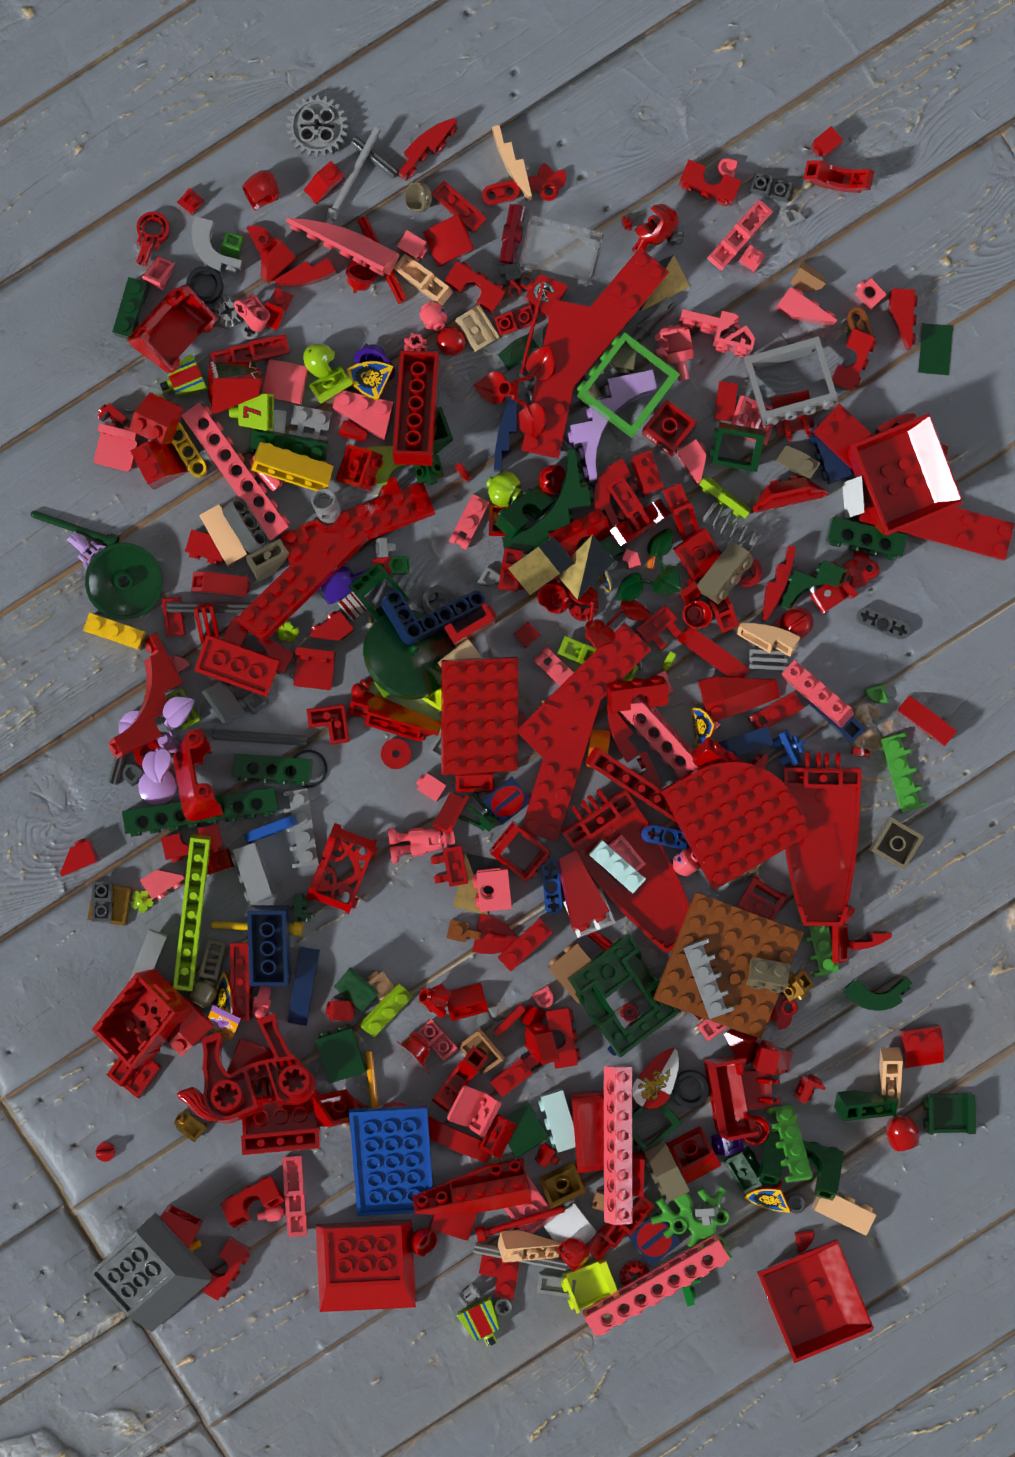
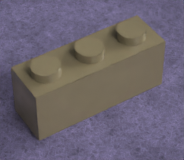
(725, 572)

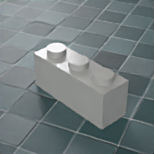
(252, 873)

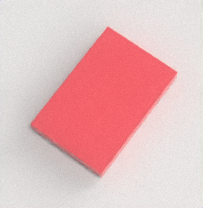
(538, 1204)

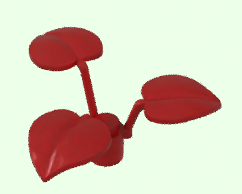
(495, 388)
(596, 630)

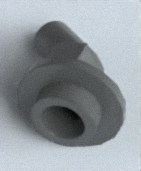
(676, 237)

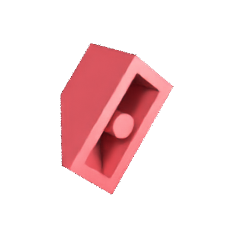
(693, 459)

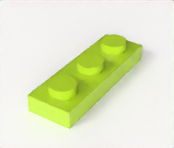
(725, 497)
(386, 1010)

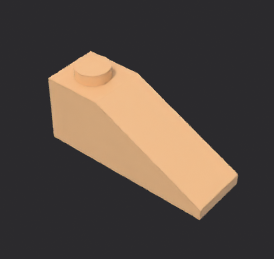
(891, 1072)

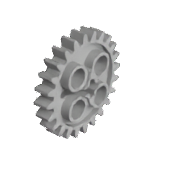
(316, 143)

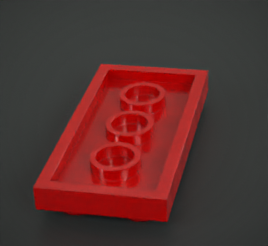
(237, 665)

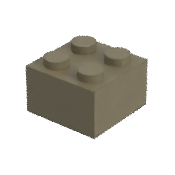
(896, 843)
(665, 1172)

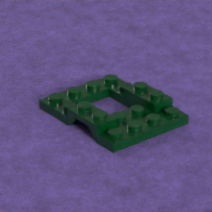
(605, 976)

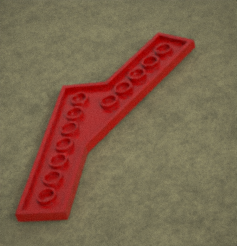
(322, 549)
(563, 728)

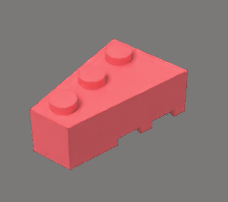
(365, 412)

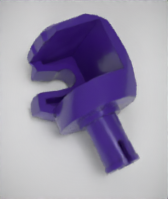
(337, 586)

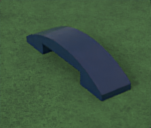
(303, 986)

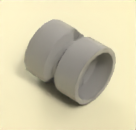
(326, 505)

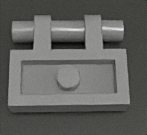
(312, 419)

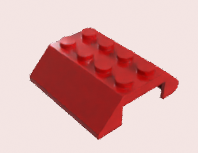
(280, 1126)

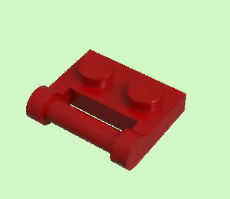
(756, 904)

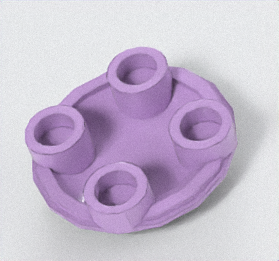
(157, 793)

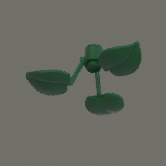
(665, 583)

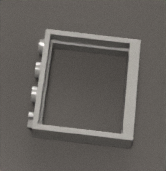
(785, 354)

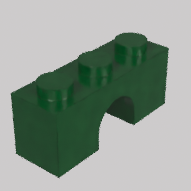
(131, 303)
(534, 502)

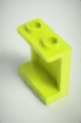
(592, 1284)

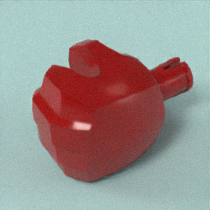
(655, 230)

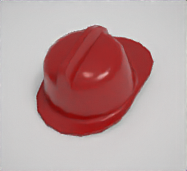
(360, 277)
(796, 620)
(418, 1047)

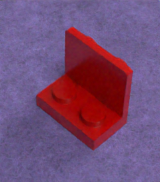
(314, 668)

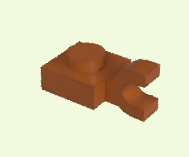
(460, 931)

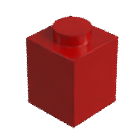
(826, 143)

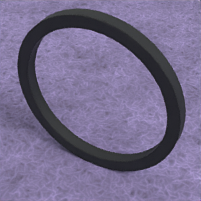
(325, 764)

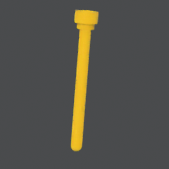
(295, 928)

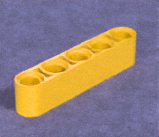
(185, 443)

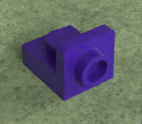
(724, 1147)

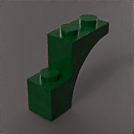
(800, 581)

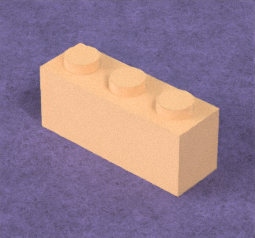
(223, 536)
(846, 1212)

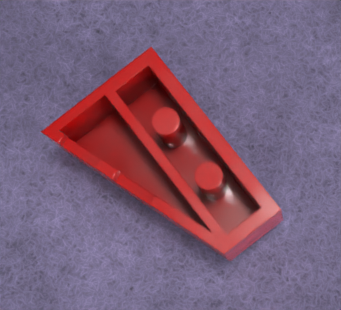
(771, 1059)

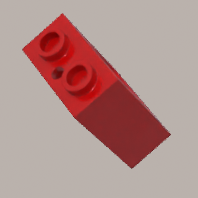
(647, 479)
(504, 840)

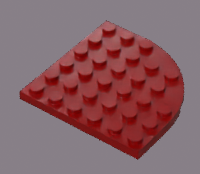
(734, 817)

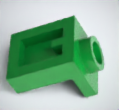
(689, 1293)

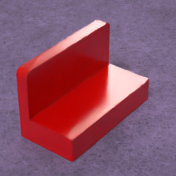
(450, 812)
(467, 1002)

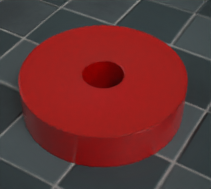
(404, 750)

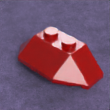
(788, 493)

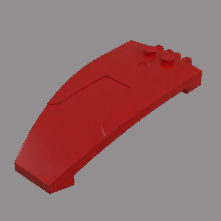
(824, 861)
(660, 901)

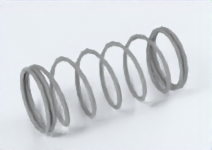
(753, 541)

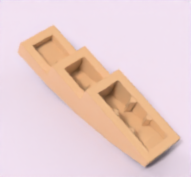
(515, 167)

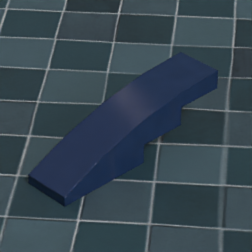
(507, 426)
(748, 741)

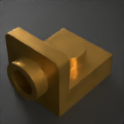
(189, 1125)

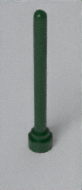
(107, 539)

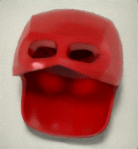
(550, 597)
(575, 1252)

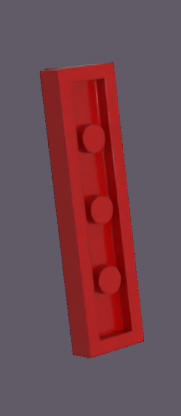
(239, 981)

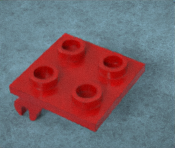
(802, 422)
(758, 1090)

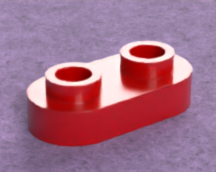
(500, 192)

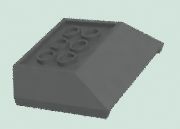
(151, 1274)

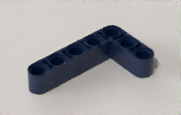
(433, 618)

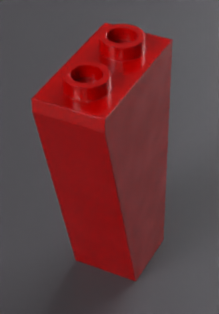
(580, 893)

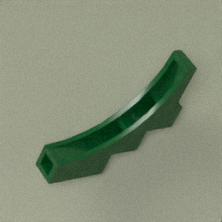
(571, 496)

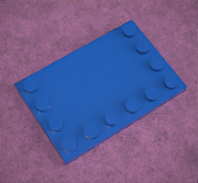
(390, 1158)

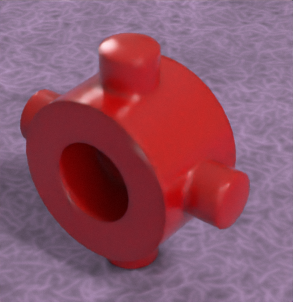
(626, 222)

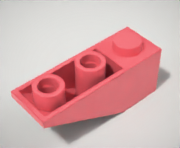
(800, 308)

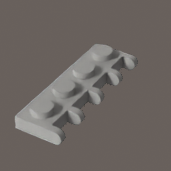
(304, 829)
(706, 979)

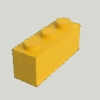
(115, 631)

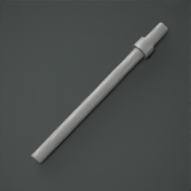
(332, 213)

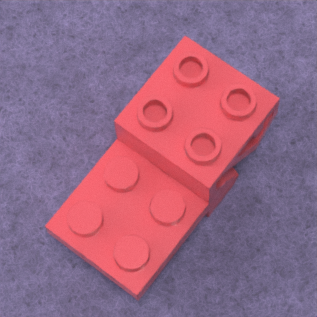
(739, 342)

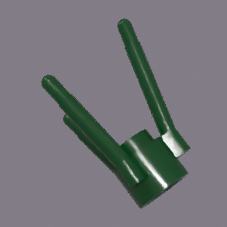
(487, 821)

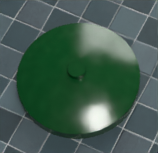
(123, 581)

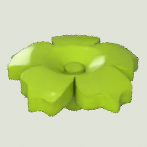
(288, 632)
(141, 901)

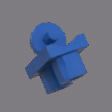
(792, 755)

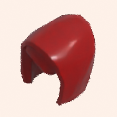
(261, 189)
(902, 1133)

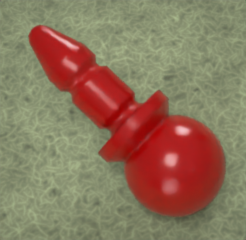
(359, 689)

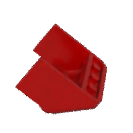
(728, 1098)

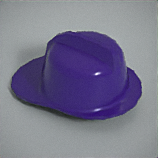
(373, 353)

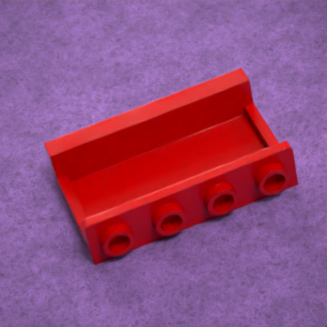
(473, 629)

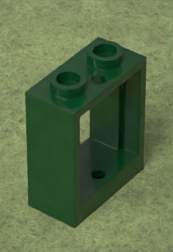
(743, 431)
(368, 581)
(675, 1122)

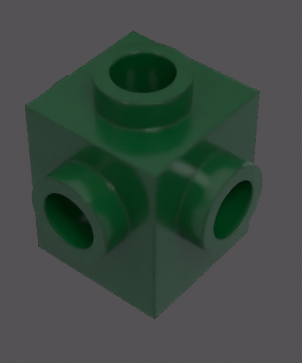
(429, 474)

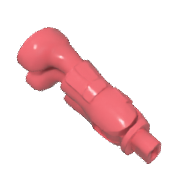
(420, 840)

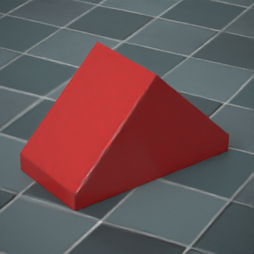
(741, 1043)

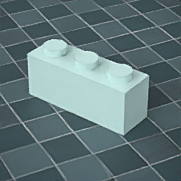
(617, 866)
(558, 1119)

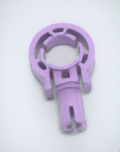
(82, 546)

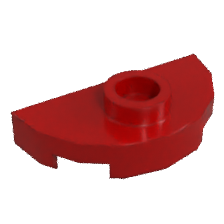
(260, 237)

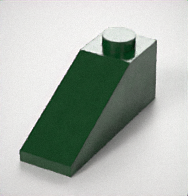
(864, 1105)

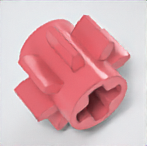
(415, 343)

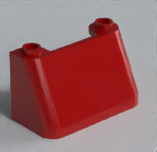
(172, 328)
(196, 799)
(588, 1129)

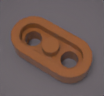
(863, 323)

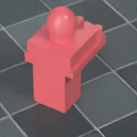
(261, 1003)

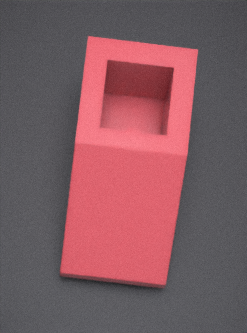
(161, 881)

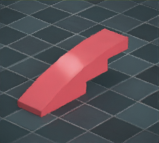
(740, 235)
(295, 1196)

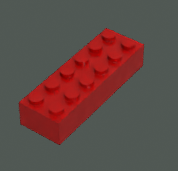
(416, 408)

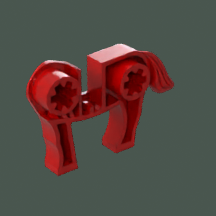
(233, 1096)

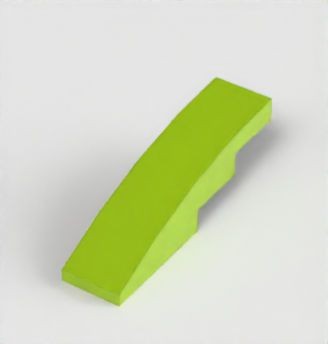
(581, 652)

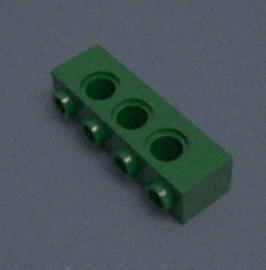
(835, 536)
(243, 761)

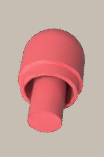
(273, 1214)

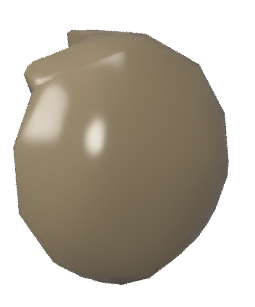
(418, 197)

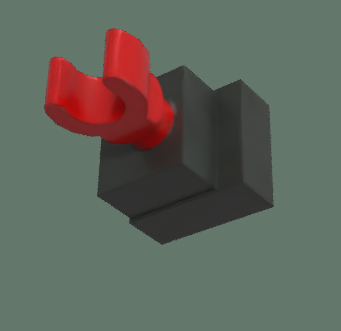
(512, 274)

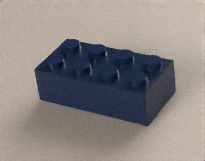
(269, 945)

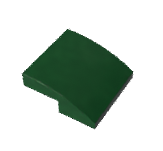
(528, 1131)

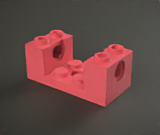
(501, 896)

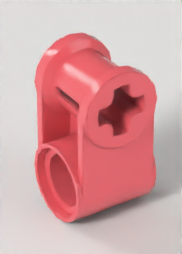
(253, 312)

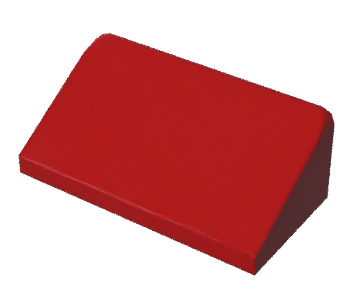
(498, 1136)

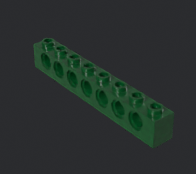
(132, 824)

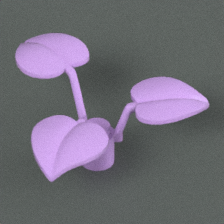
(157, 763)

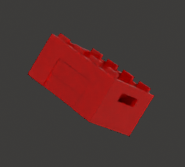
(122, 1022)

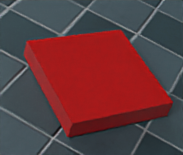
(697, 553)

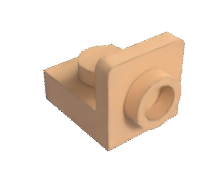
(380, 983)

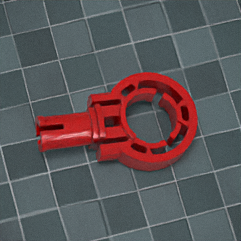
(155, 240)

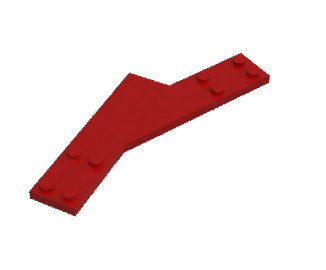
(579, 338)
(951, 528)

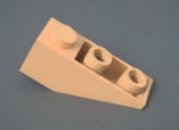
(525, 1246)

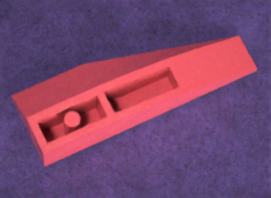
(363, 249)

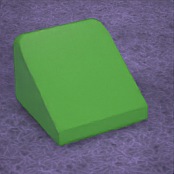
(232, 245)

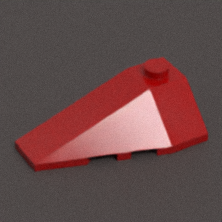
(730, 696)

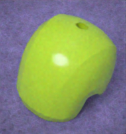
(317, 358)

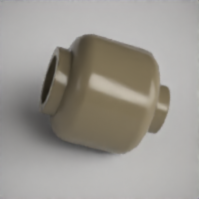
(203, 994)

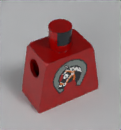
(552, 290)

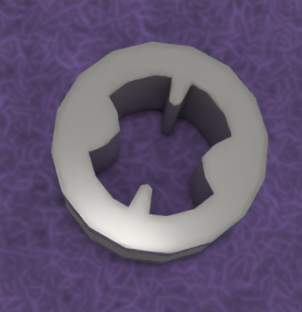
(245, 334)
(497, 1308)

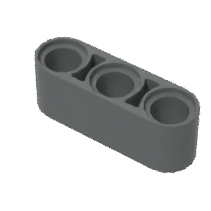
(245, 525)

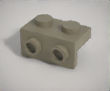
(768, 975)

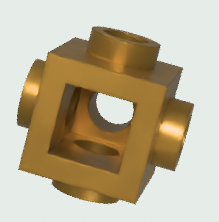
(798, 985)

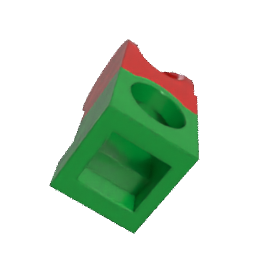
(395, 565)

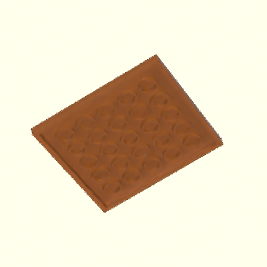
(734, 939)

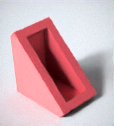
(159, 273)

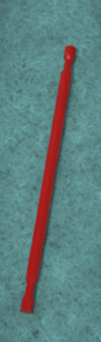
(532, 328)

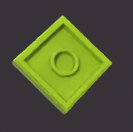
(333, 384)

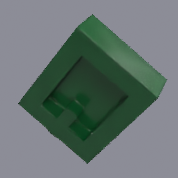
(299, 905)

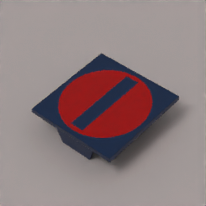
(506, 800)
(652, 1242)

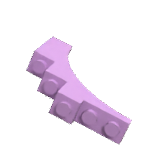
(622, 392)

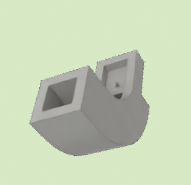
(202, 241)

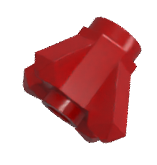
(435, 999)

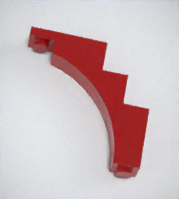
(160, 679)

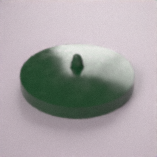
(401, 668)

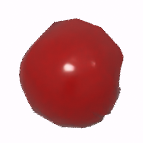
(450, 341)
(550, 478)
(697, 614)
(764, 1131)
(423, 1241)

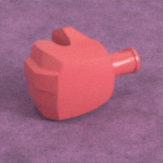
(675, 348)

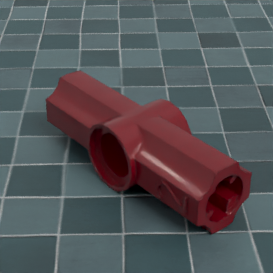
(512, 234)

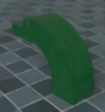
(876, 1001)

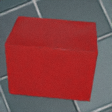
(532, 1015)

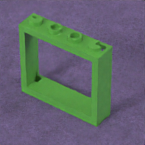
(596, 371)

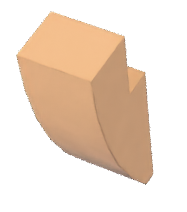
(423, 280)
(769, 637)

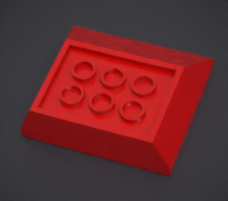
(904, 475)
(365, 1265)
(815, 1301)

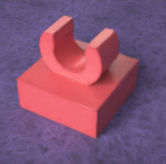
(752, 258)

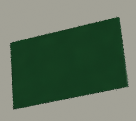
(935, 349)

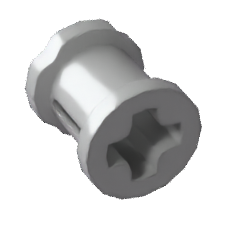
(462, 1296)

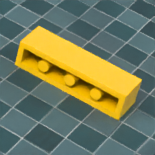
(292, 467)

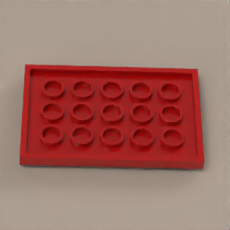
(479, 715)

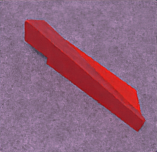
(393, 717)

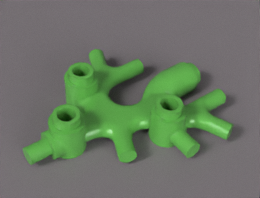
(688, 1220)

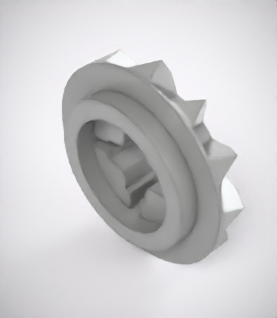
(224, 319)

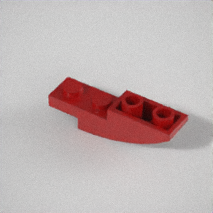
(432, 141)

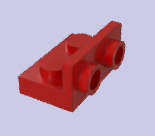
(804, 1089)

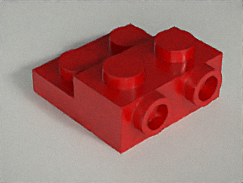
(359, 467)

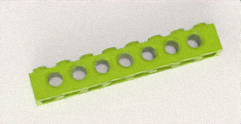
(192, 912)

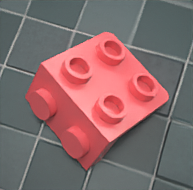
(115, 447)
(474, 1110)

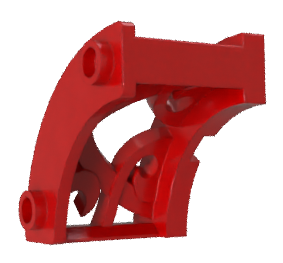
(319, 882)

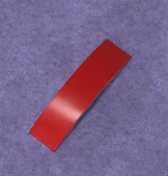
(712, 653)
(456, 1140)

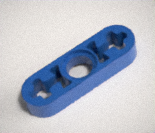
(270, 829)
(662, 831)
(546, 892)

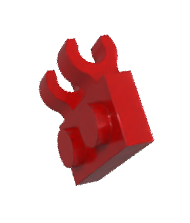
(656, 624)
(454, 864)

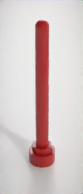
(484, 1232)

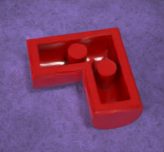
(334, 718)

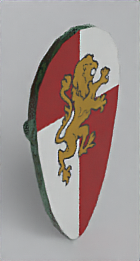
(657, 1080)

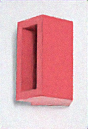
(631, 559)

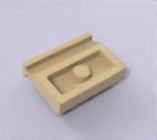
(477, 328)

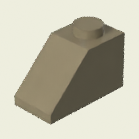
(623, 360)
(797, 462)
(267, 560)

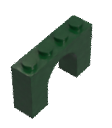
(825, 1159)

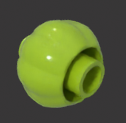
(504, 488)

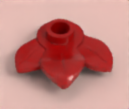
(546, 180)
(858, 571)
(781, 1015)

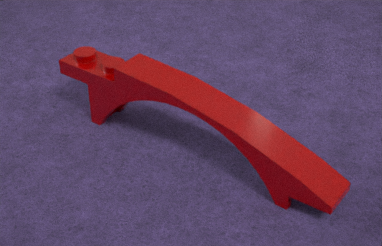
(687, 525)

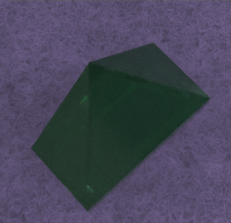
(515, 351)

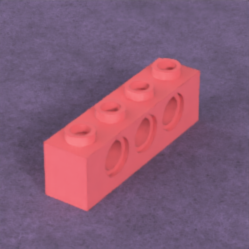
(817, 693)

